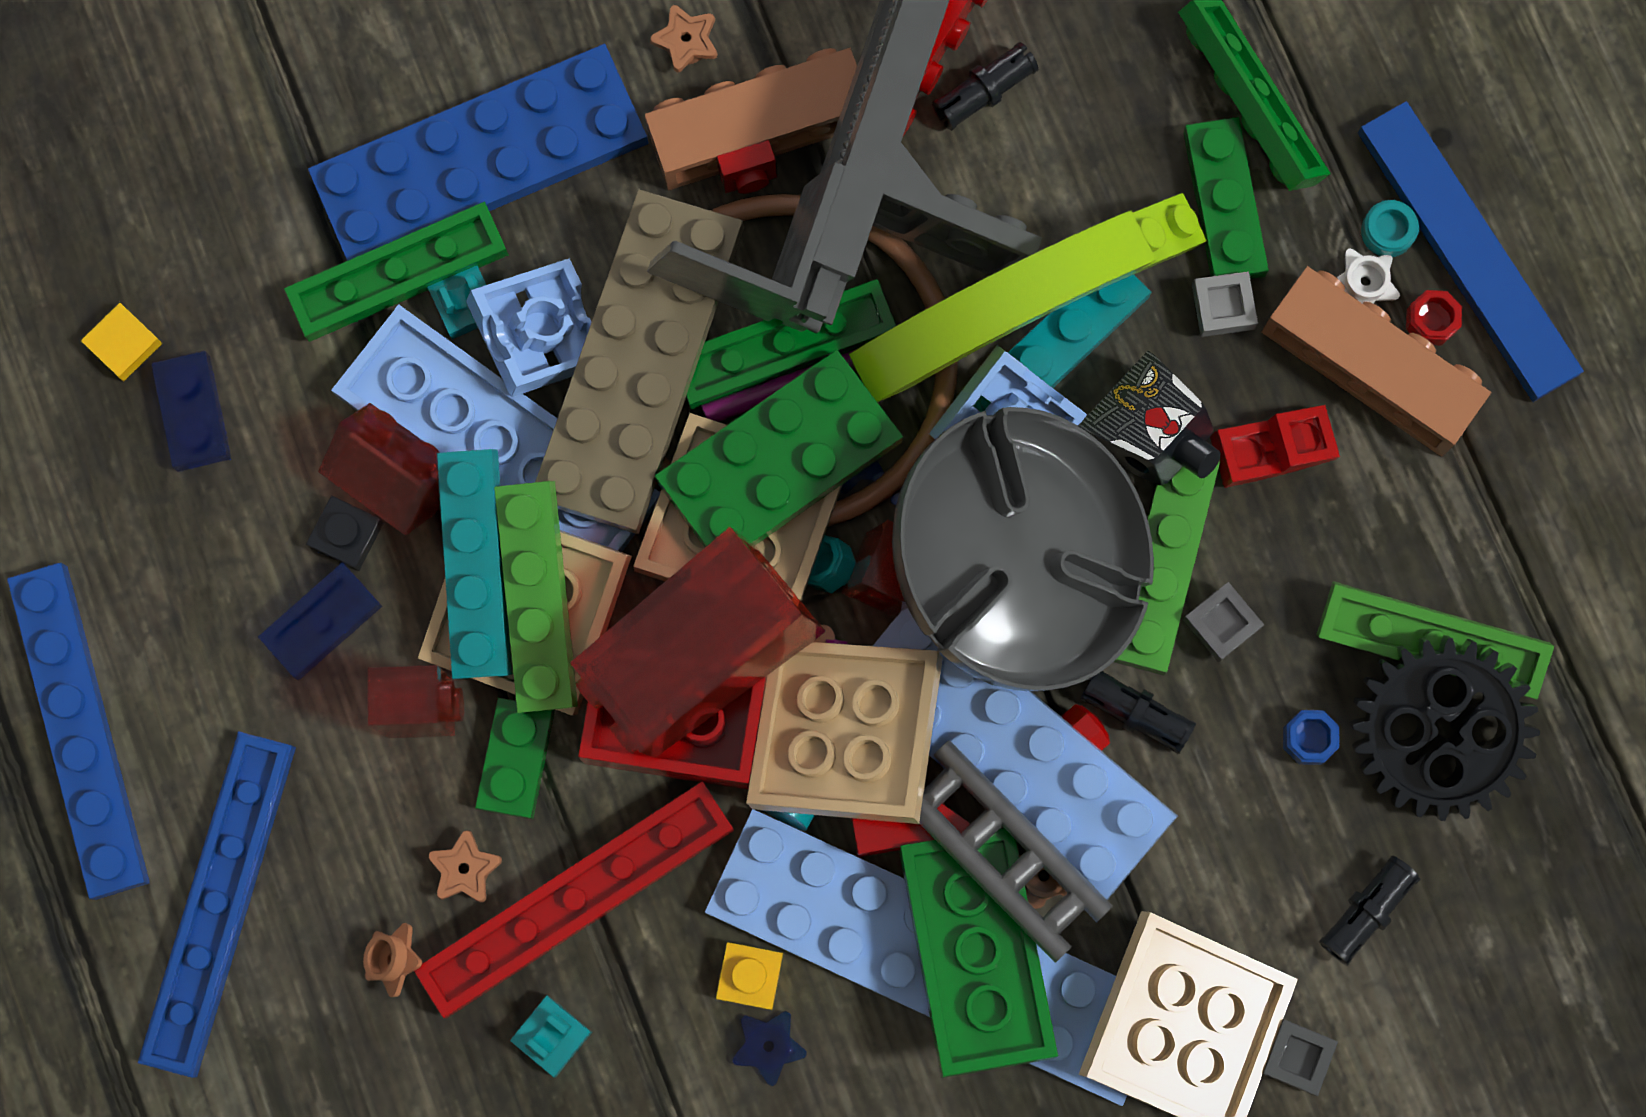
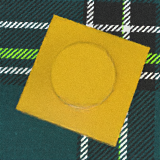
(749, 976)

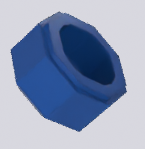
(1311, 737)

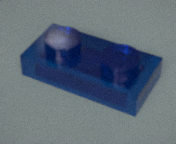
(191, 411)
(320, 621)

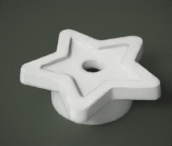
(1376, 270)

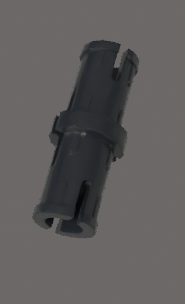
(985, 86)
(1138, 711)
(1369, 910)

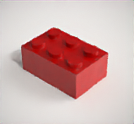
(714, 752)

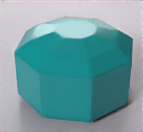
(832, 566)

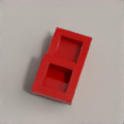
(1275, 446)

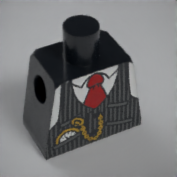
(1154, 424)

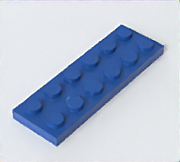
(481, 152)

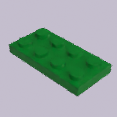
(781, 455)
(975, 963)

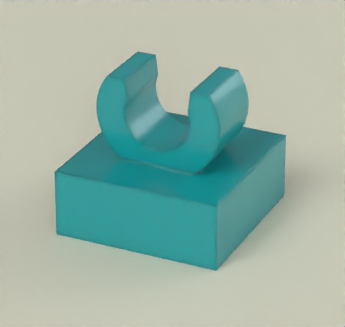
(451, 298)
(551, 1036)

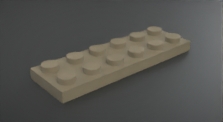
(634, 367)

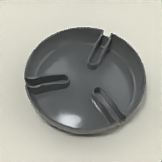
(1022, 550)

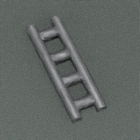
(1039, 854)

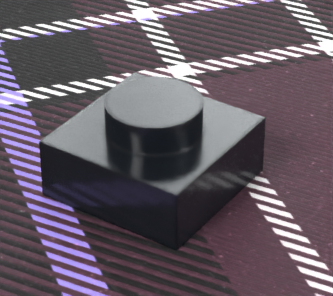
(345, 533)

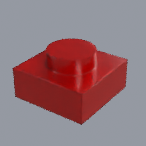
(747, 168)

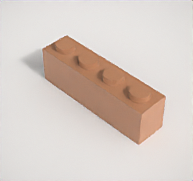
(779, 105)
(1376, 360)

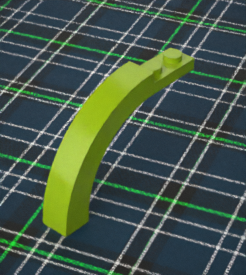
(1025, 294)

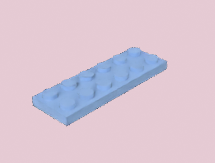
(459, 407)
(1044, 768)

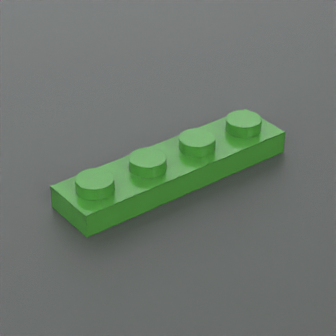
(1176, 529)
(536, 596)
(1384, 623)

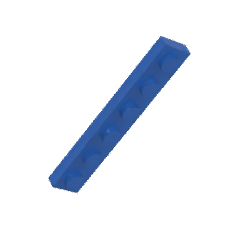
(78, 731)

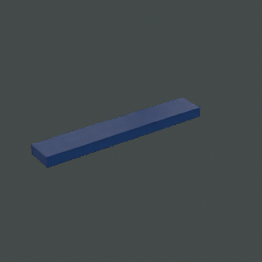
(1470, 252)
(217, 905)

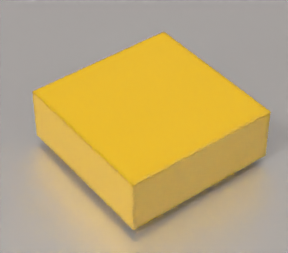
(121, 342)

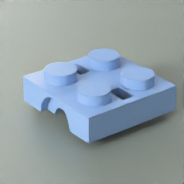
(546, 323)
(1006, 384)

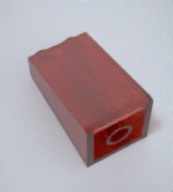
(694, 645)

